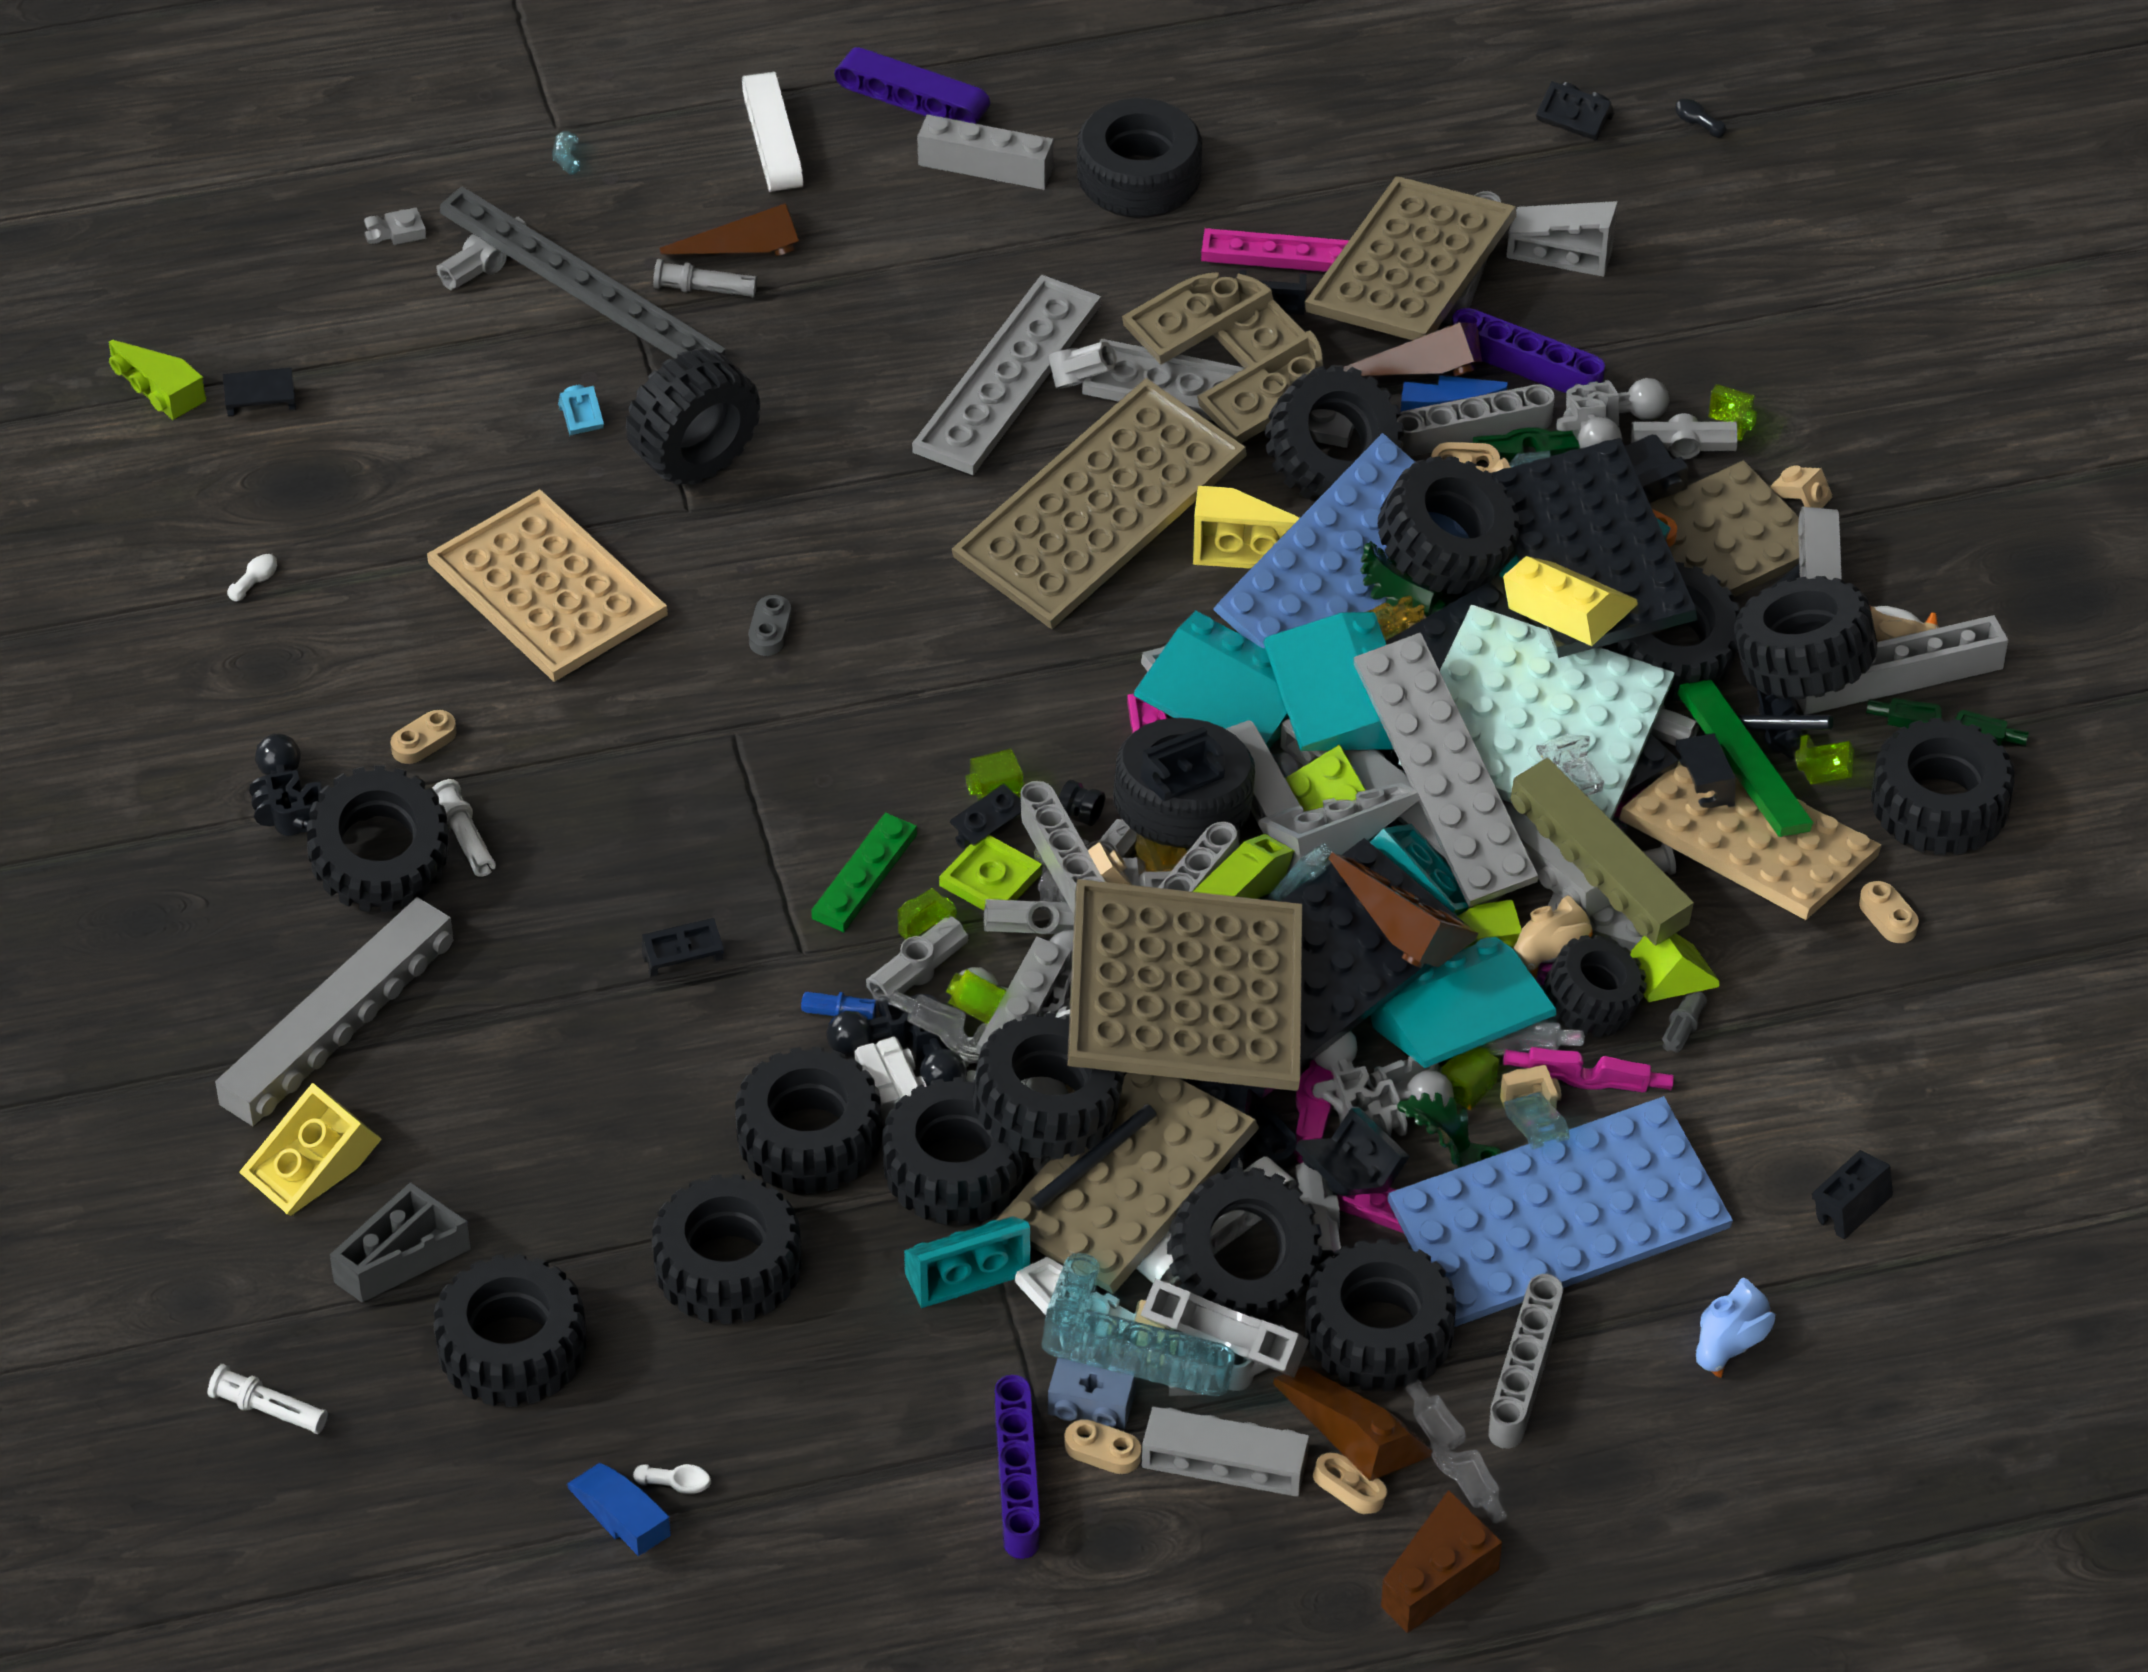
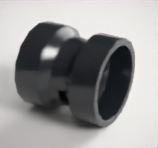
(1082, 802)

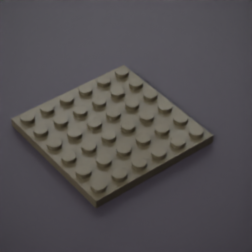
(1186, 985)

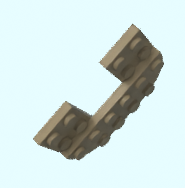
(1248, 326)

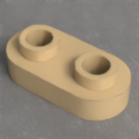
(1468, 452)
(427, 736)
(1883, 908)
(1101, 1446)
(1348, 1484)

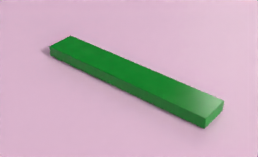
(1746, 758)

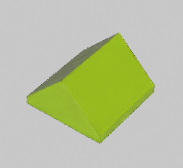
(1672, 968)

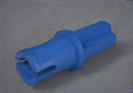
(833, 1005)

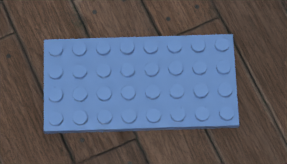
(1318, 560)
(1562, 1209)

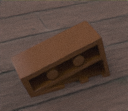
(1440, 1564)

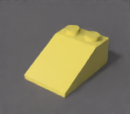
(1235, 527)
(309, 1151)

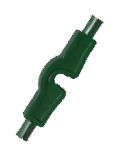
(1540, 439)
(1904, 712)

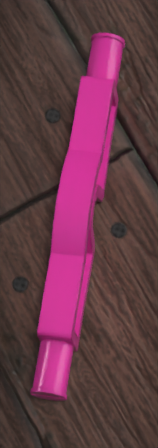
(1606, 1073)
(1313, 1111)

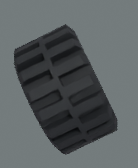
(1595, 985)

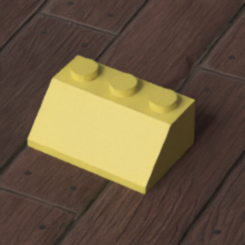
(1565, 599)

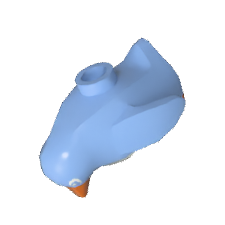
(1733, 1326)

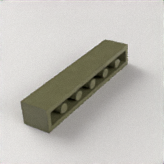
(1601, 851)

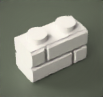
(891, 1070)

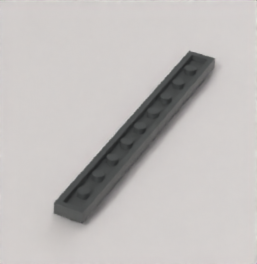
(573, 275)

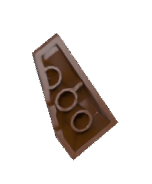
(1355, 1426)

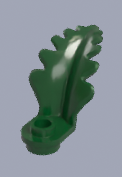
(1393, 584)
(1448, 1125)

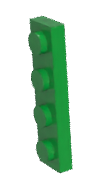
(864, 872)

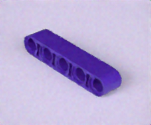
(910, 87)
(1531, 353)
(1021, 1480)

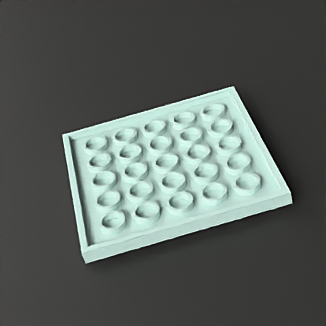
(1522, 695)

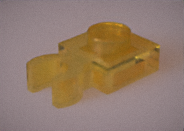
(1397, 618)

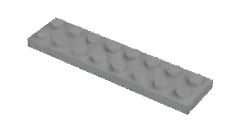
(1006, 375)
(1188, 378)
(1445, 770)

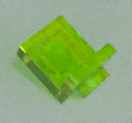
(1733, 406)
(1826, 761)
(923, 912)

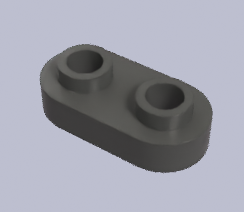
(770, 625)

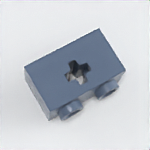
(1090, 1394)

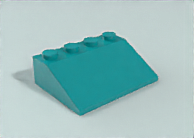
(1215, 678)
(1322, 684)
(1463, 1004)

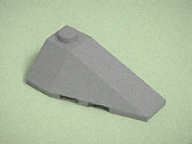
(1339, 822)

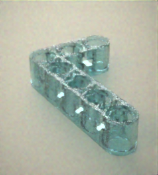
(1127, 1345)

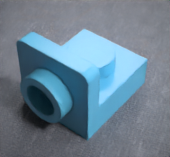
(580, 409)

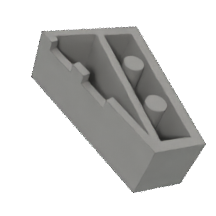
(1565, 236)

